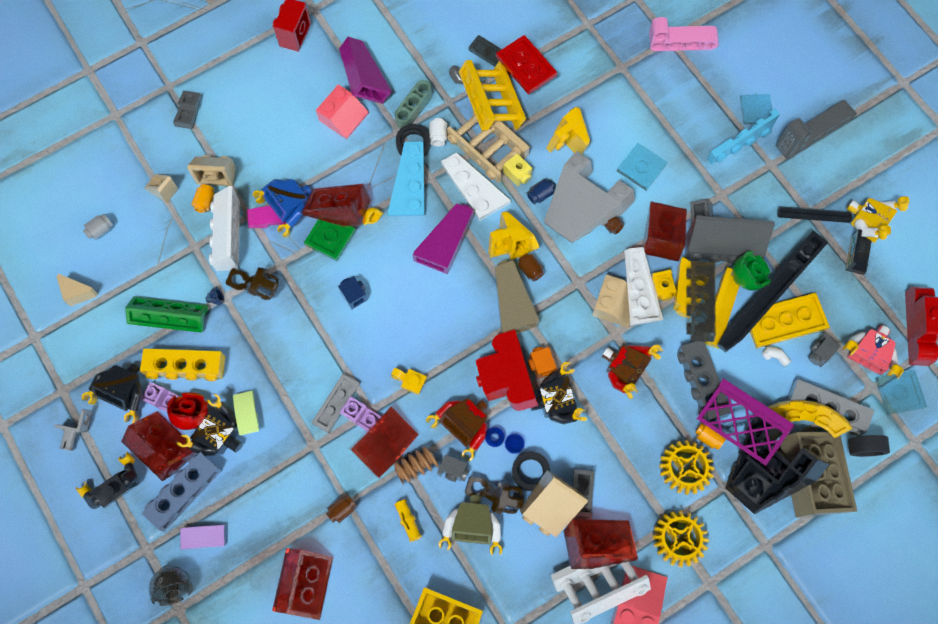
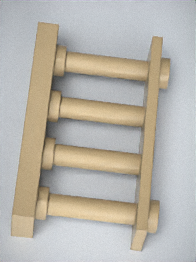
(505, 137)

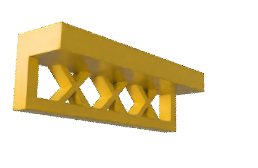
(724, 303)

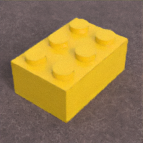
(440, 609)

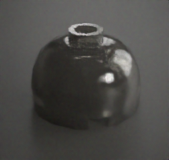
(169, 585)

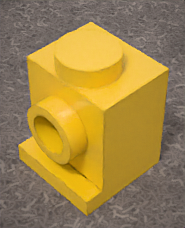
(664, 277)

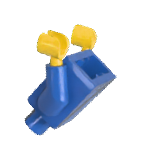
(286, 201)

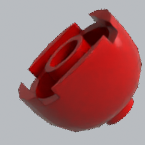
(187, 411)

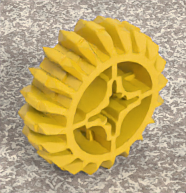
(680, 461)
(673, 532)

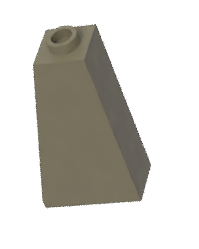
(513, 300)

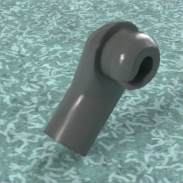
(454, 74)

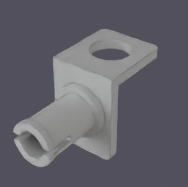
(70, 432)

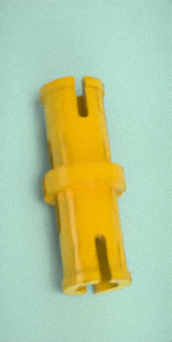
(407, 520)

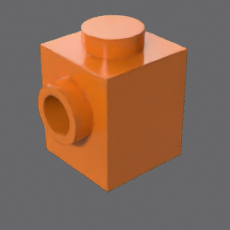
(541, 362)

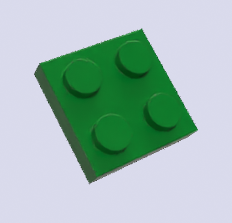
(329, 238)

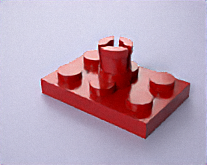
(526, 64)

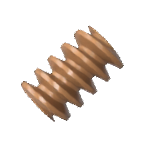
(415, 465)

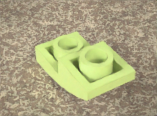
(246, 413)

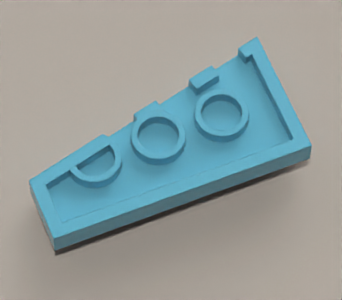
(409, 183)

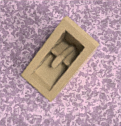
(162, 187)
(74, 291)

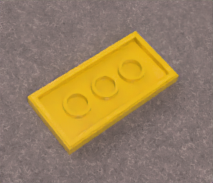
(789, 321)

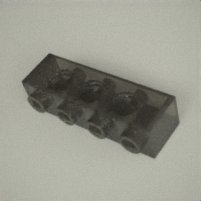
(701, 272)

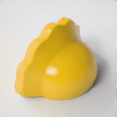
(372, 215)

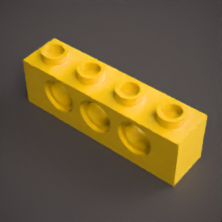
(154, 358)

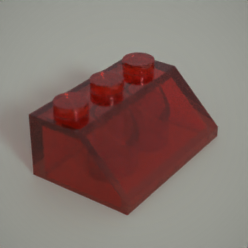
(155, 444)
(302, 583)

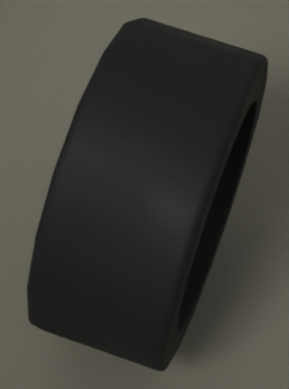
(411, 129)
(869, 445)
(519, 460)

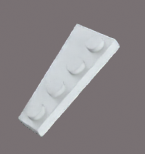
(474, 187)
(641, 291)

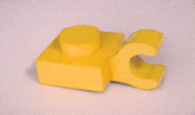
(411, 381)

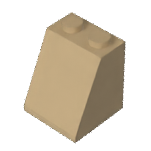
(552, 504)

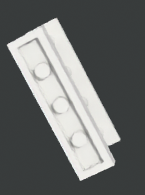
(582, 613)

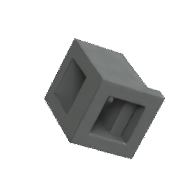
(823, 350)
(453, 469)

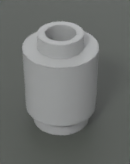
(97, 226)

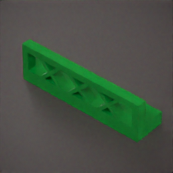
(166, 316)

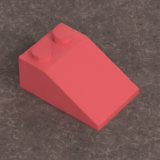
(644, 608)

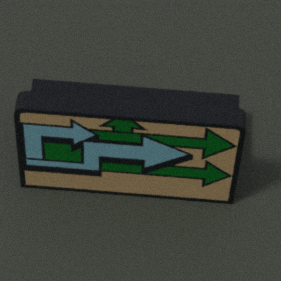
(858, 253)

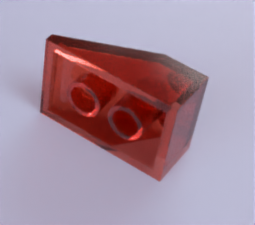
(338, 204)
(665, 231)
(384, 442)
(599, 543)

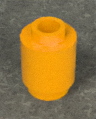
(203, 197)
(709, 437)

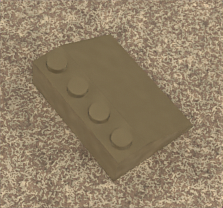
(833, 489)

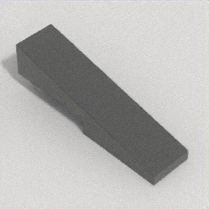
(583, 482)

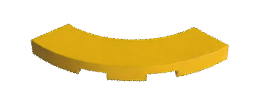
(815, 412)

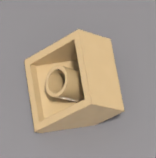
(212, 170)
(613, 302)

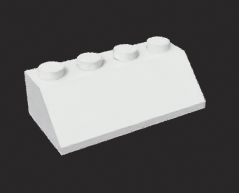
(225, 230)

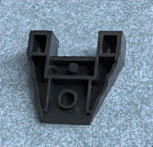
(763, 485)

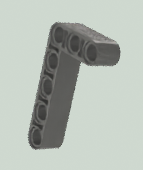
(800, 136)

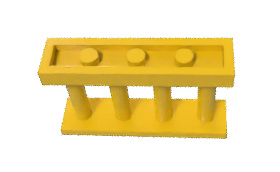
(482, 104)

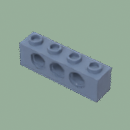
(178, 504)

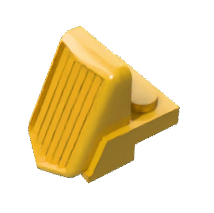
(570, 132)
(511, 238)

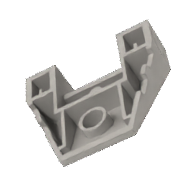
(581, 205)

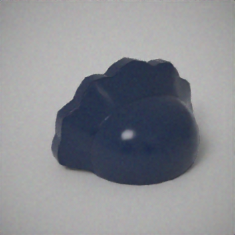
(214, 296)

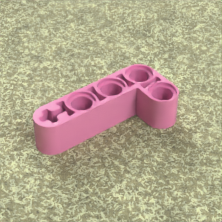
(681, 38)

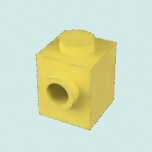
(517, 170)

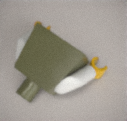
(472, 524)

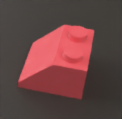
(341, 112)

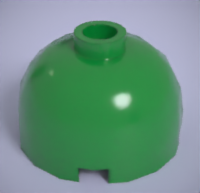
(751, 272)

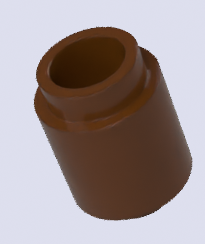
(531, 267)
(340, 508)

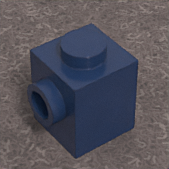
(353, 292)

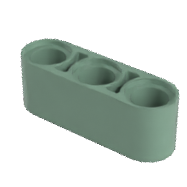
(414, 97)

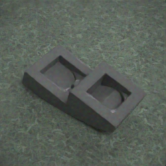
(188, 109)

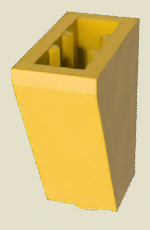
(680, 299)

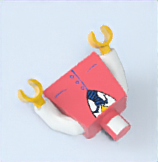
(875, 351)

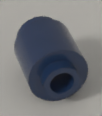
(540, 191)

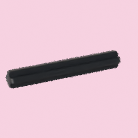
(814, 214)

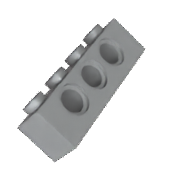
(859, 414)

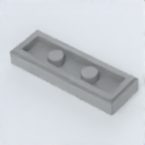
(329, 412)

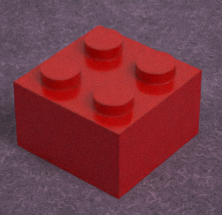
(292, 24)

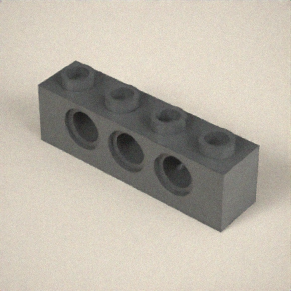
(698, 352)

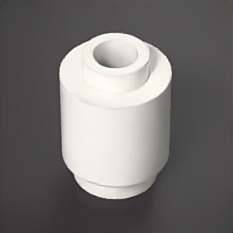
(438, 132)

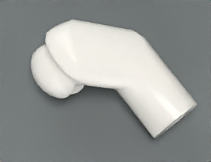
(776, 353)

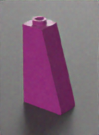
(362, 72)
(445, 240)

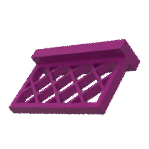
(756, 408)

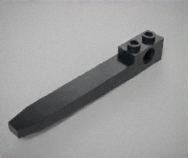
(772, 292)

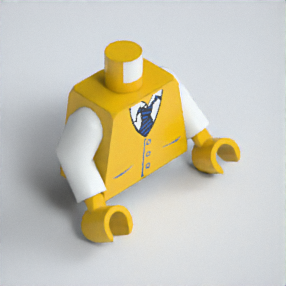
(875, 216)

